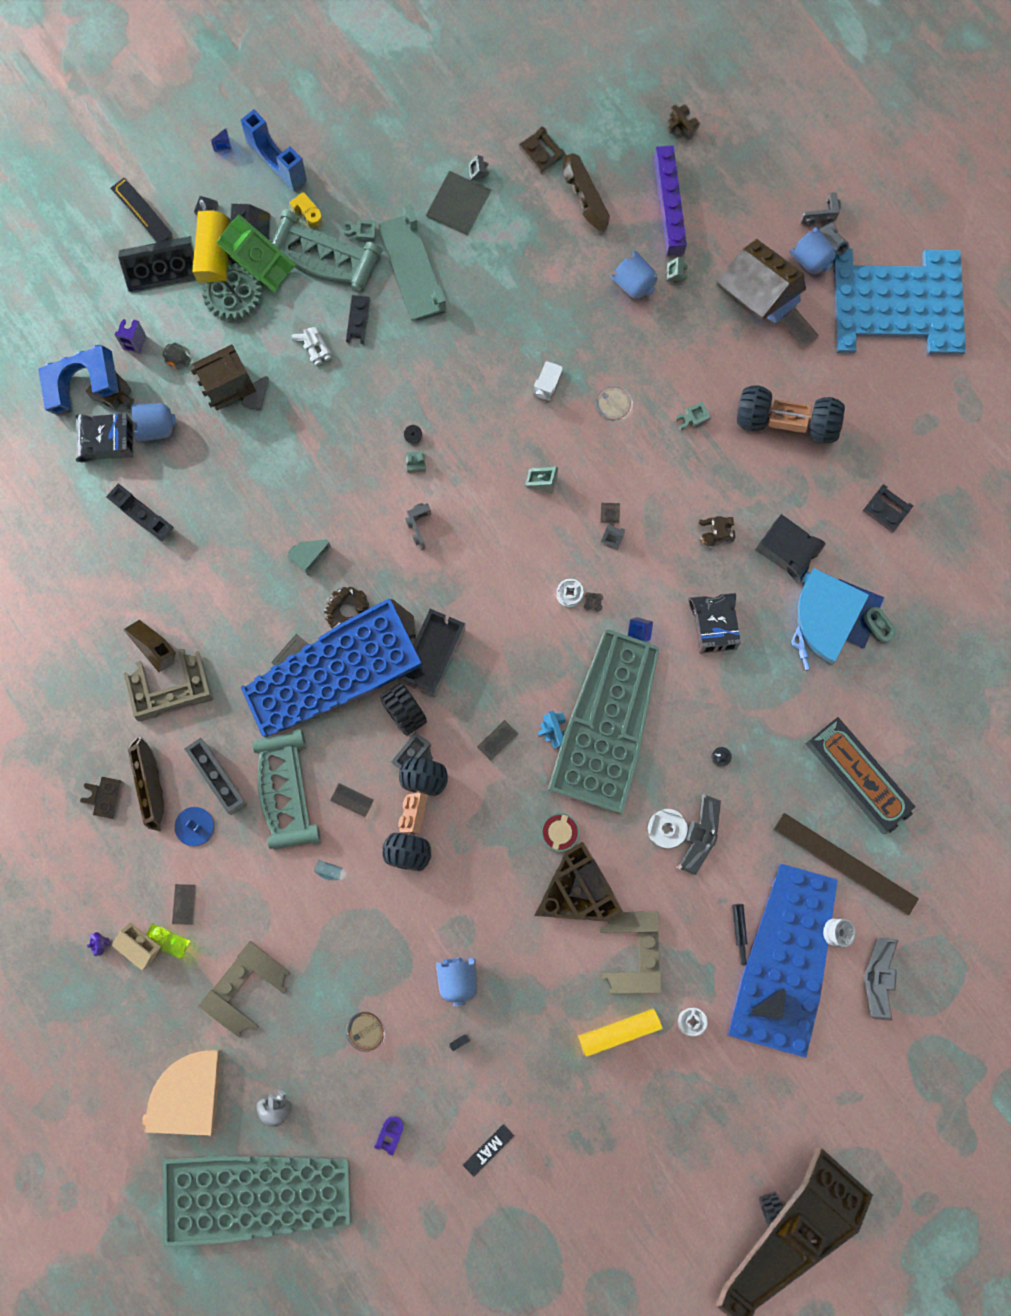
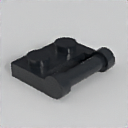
(883, 512)

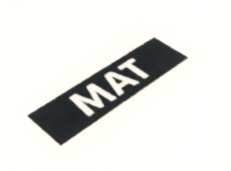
(488, 1150)

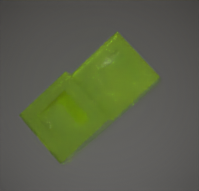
(168, 941)

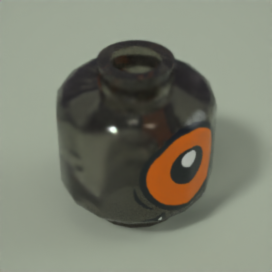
(176, 356)

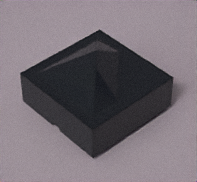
(205, 204)

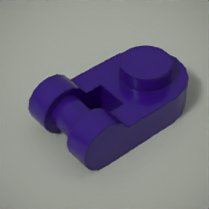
(392, 1128)

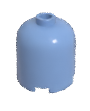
(814, 252)
(635, 277)
(153, 421)
(457, 980)

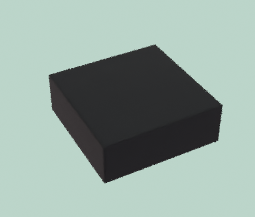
(459, 1042)

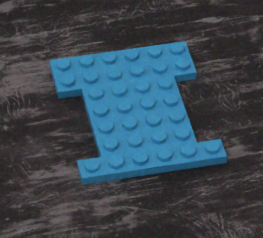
(901, 301)

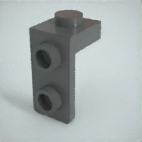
(833, 209)
(418, 512)

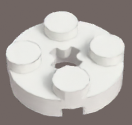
(676, 822)

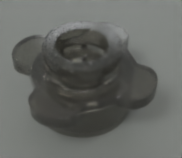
(597, 598)

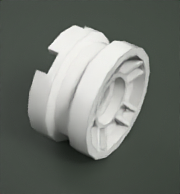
(567, 585)
(839, 932)
(698, 1028)

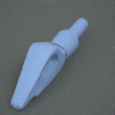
(801, 646)

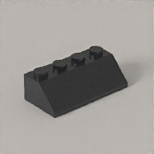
(157, 263)

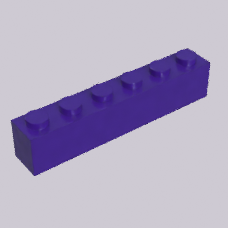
(670, 200)

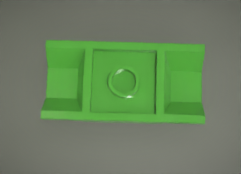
(255, 253)

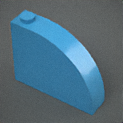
(827, 613)

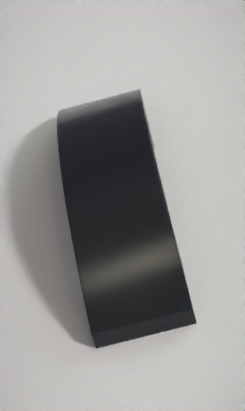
(139, 512)

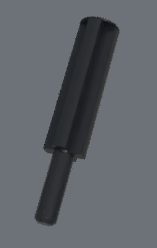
(740, 930)

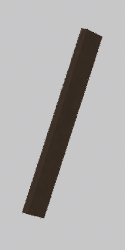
(846, 864)

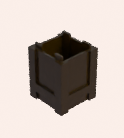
(223, 377)

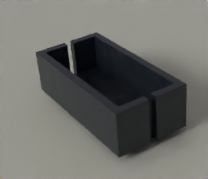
(435, 648)

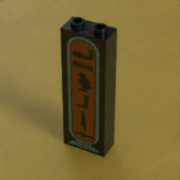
(861, 776)

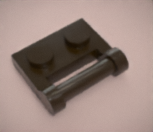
(538, 154)

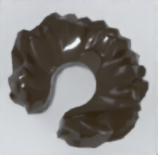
(338, 599)

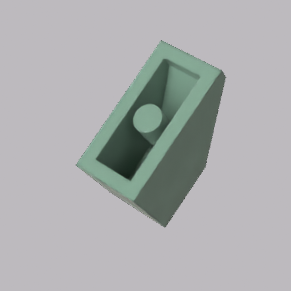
(308, 554)

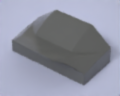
(415, 747)

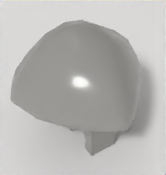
(273, 1110)

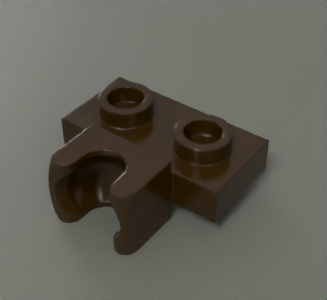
(103, 797)

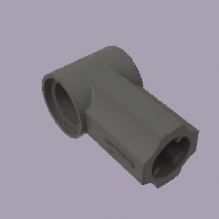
(837, 241)

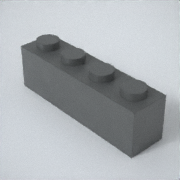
(215, 776)

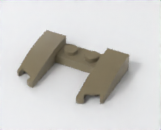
(147, 704)
(649, 975)
(217, 1000)

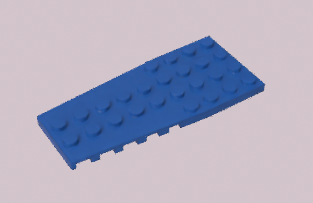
(333, 670)
(787, 955)

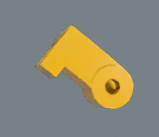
(307, 210)

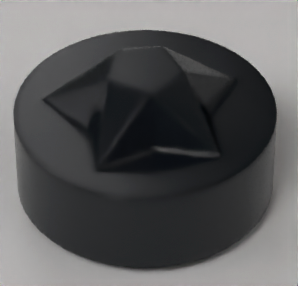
(412, 434)
(721, 756)

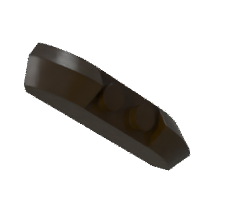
(590, 200)
(147, 784)

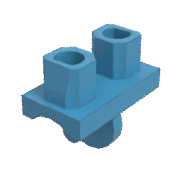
(551, 728)

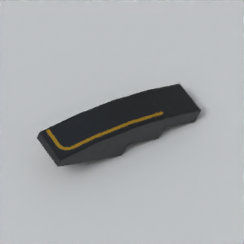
(141, 211)

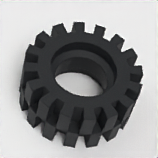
(770, 1206)

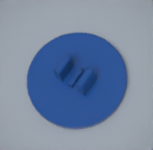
(194, 826)

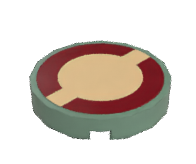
(559, 832)

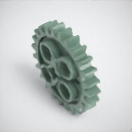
(218, 301)

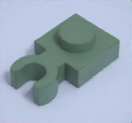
(363, 230)
(695, 415)

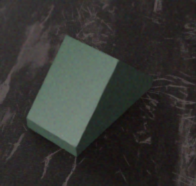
(542, 479)

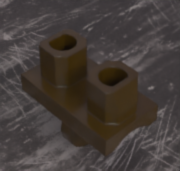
(679, 122)

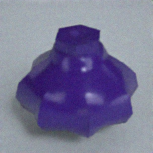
(98, 943)

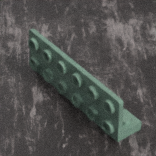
(412, 265)

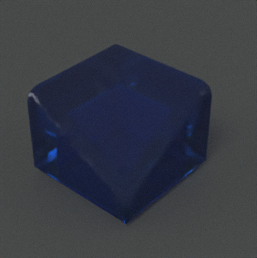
(221, 141)
(640, 629)

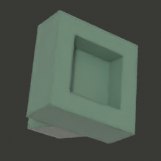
(676, 269)
(415, 461)

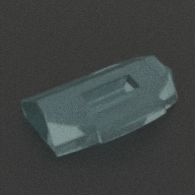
(328, 871)

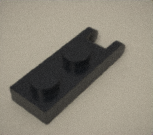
(358, 318)

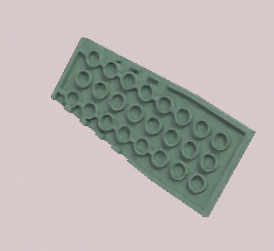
(251, 1197)

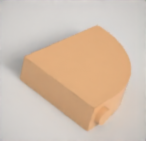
(185, 1096)

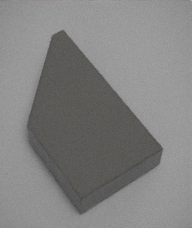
(256, 399)

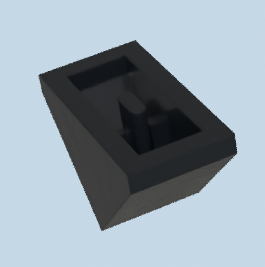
(771, 1006)

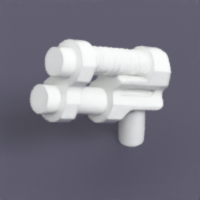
(313, 338)

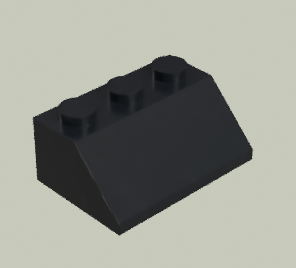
(255, 216)

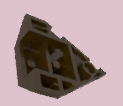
(579, 890)

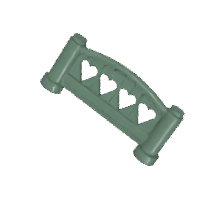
(361, 259)
(299, 830)

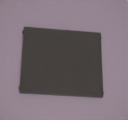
(458, 203)

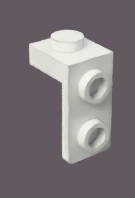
(547, 381)

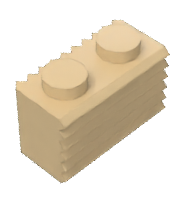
(136, 946)

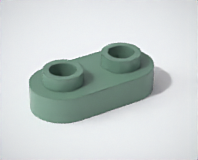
(880, 623)

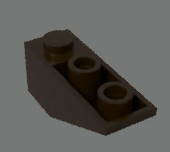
(151, 644)

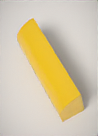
(209, 258)
(619, 1032)

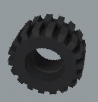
(403, 709)

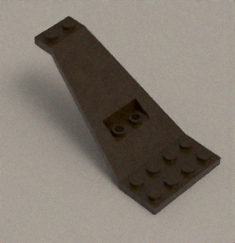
(810, 1227)

